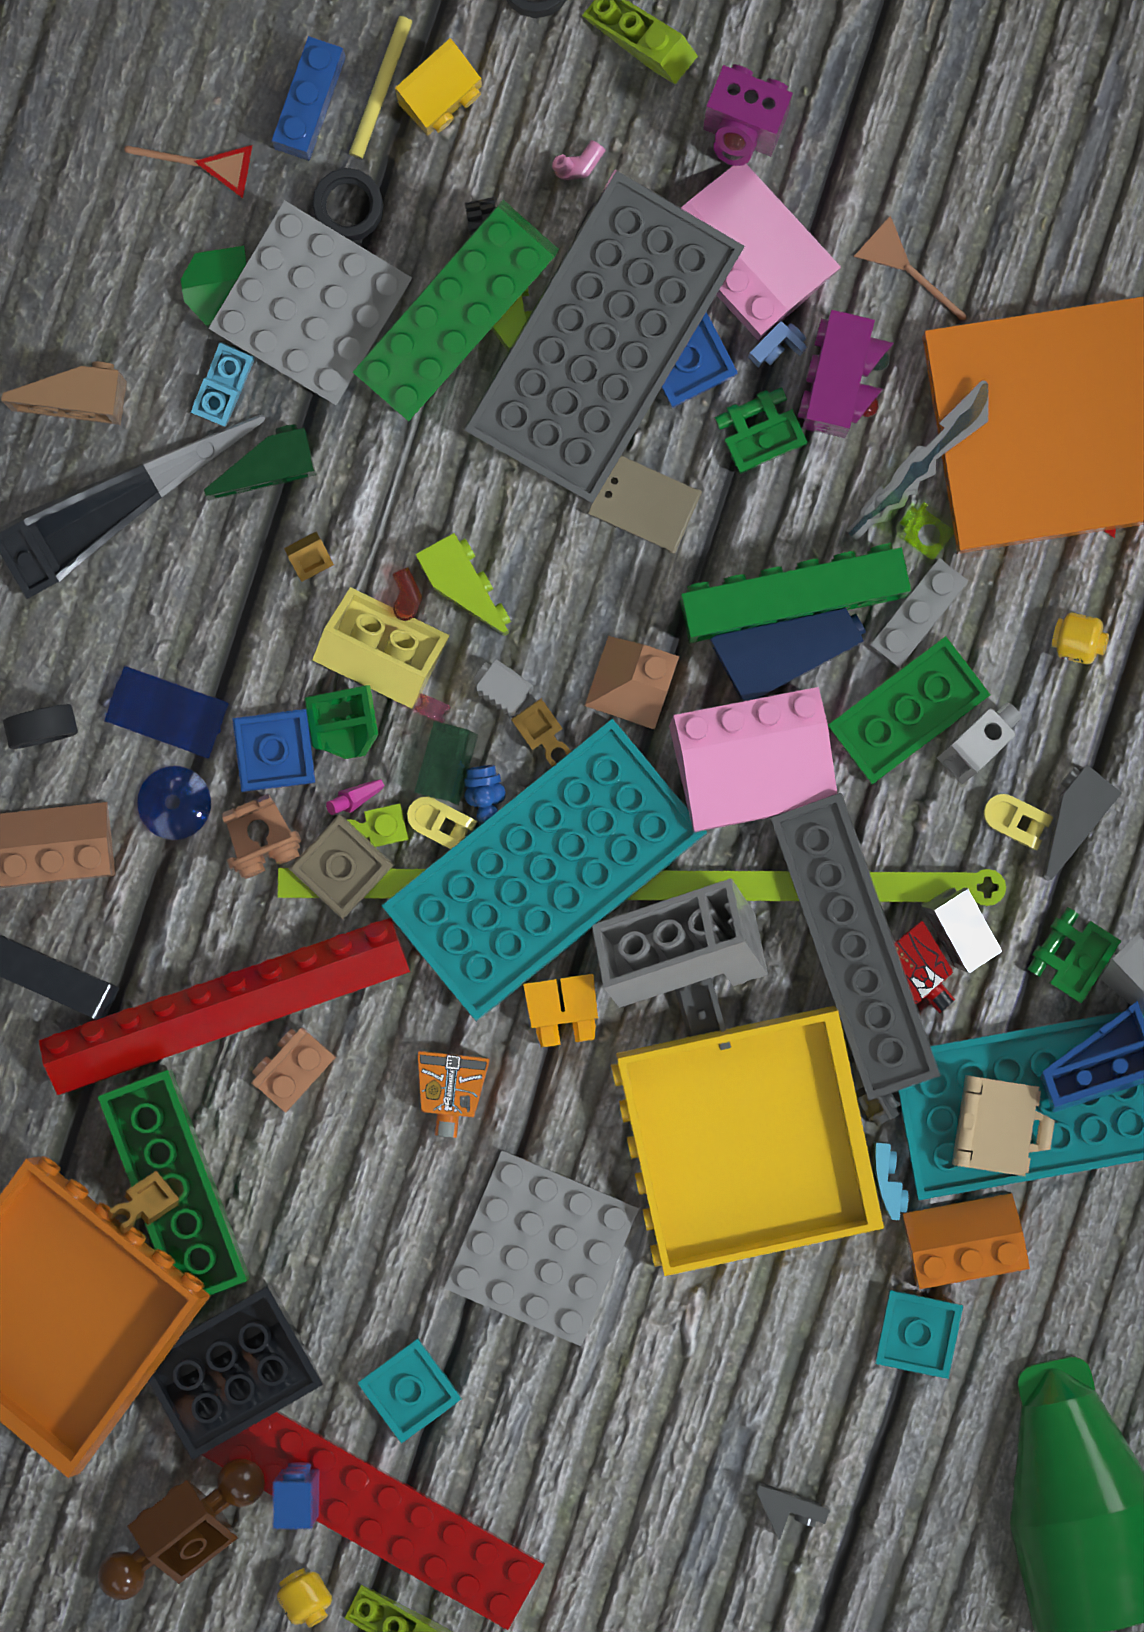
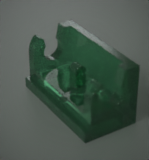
(446, 762)

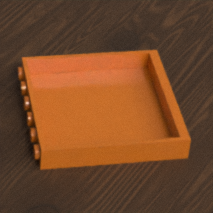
(1060, 424)
(79, 1314)

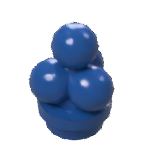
(484, 790)

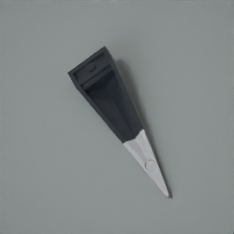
(64, 532)

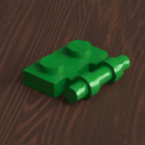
(765, 440)
(1083, 962)

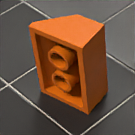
(965, 1241)

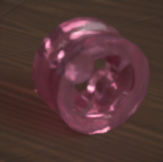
(432, 708)

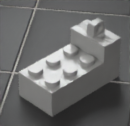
(680, 944)

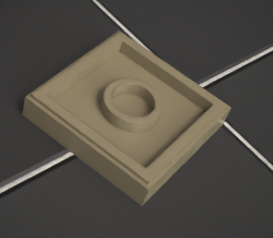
(341, 866)

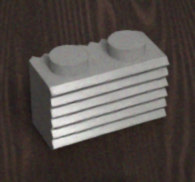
(502, 687)

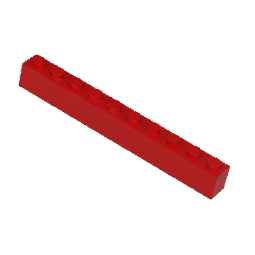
(223, 1006)

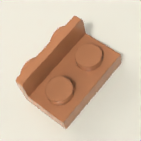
(292, 1069)

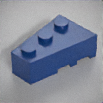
(1100, 1065)

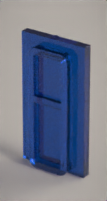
(166, 712)

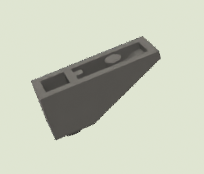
(1078, 811)

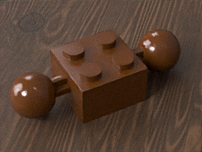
(182, 1530)

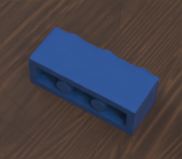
(308, 98)
(296, 1497)

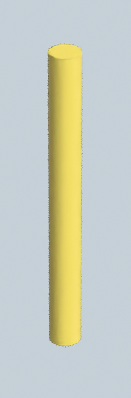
(380, 87)

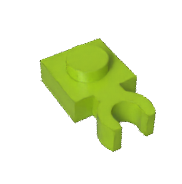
(383, 825)

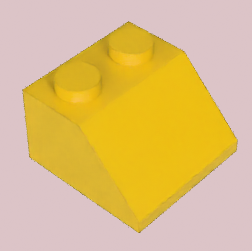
(439, 88)

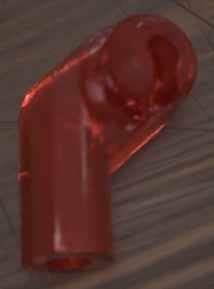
(408, 597)

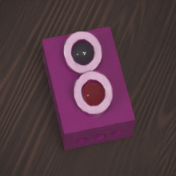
(745, 114)
(837, 372)

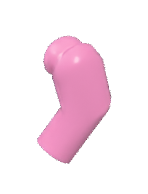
(579, 166)

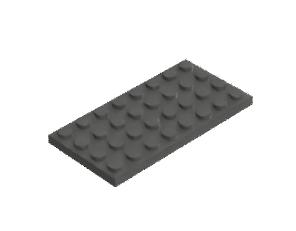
(604, 336)

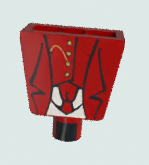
(925, 967)

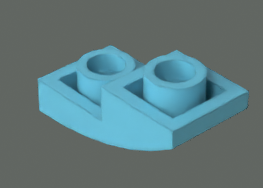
(223, 384)
(891, 1193)

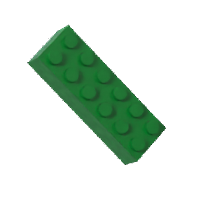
(456, 310)
(795, 594)
(158, 1135)

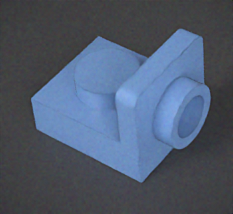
(770, 347)

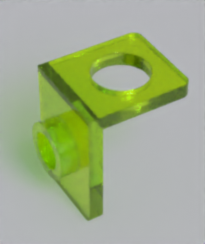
(914, 521)

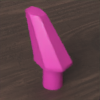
(353, 797)

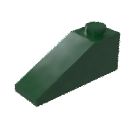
(270, 463)

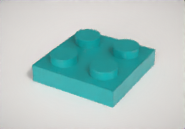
(918, 1334)
(409, 1390)

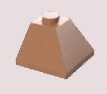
(632, 681)

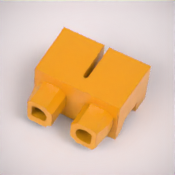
(546, 1011)

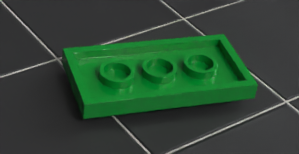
(908, 710)

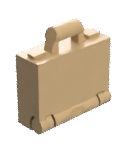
(998, 1126)

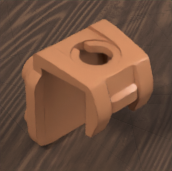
(281, 845)

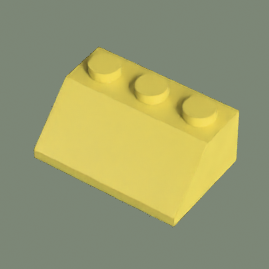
(379, 649)

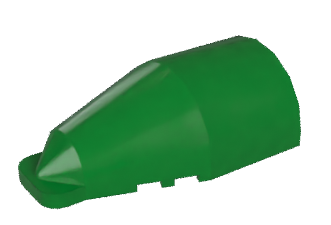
(1076, 1505)

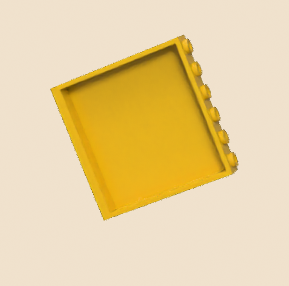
(748, 1141)

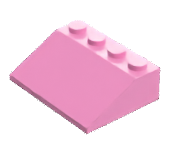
(779, 258)
(753, 758)

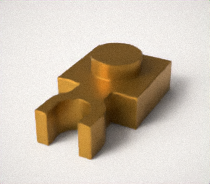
(539, 727)
(146, 1200)

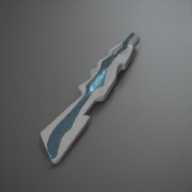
(921, 463)

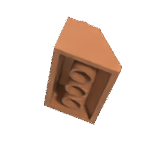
(55, 845)

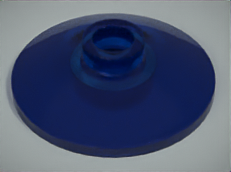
(193, 806)

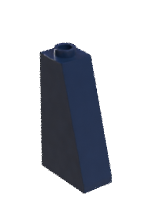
(781, 652)

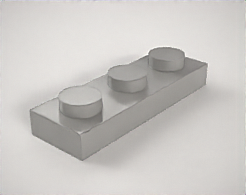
(919, 613)

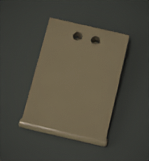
(646, 504)

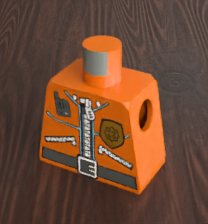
(450, 1087)

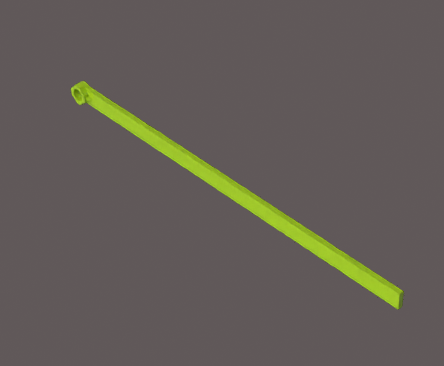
(752, 885)

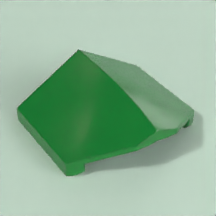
(211, 279)
(343, 721)

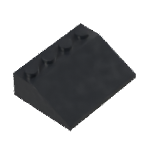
(233, 1372)

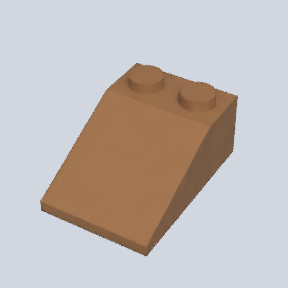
(78, 394)

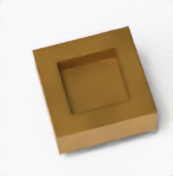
(308, 556)

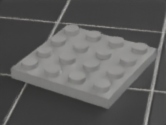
(310, 302)
(541, 1248)

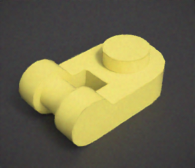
(1004, 813)
(428, 815)

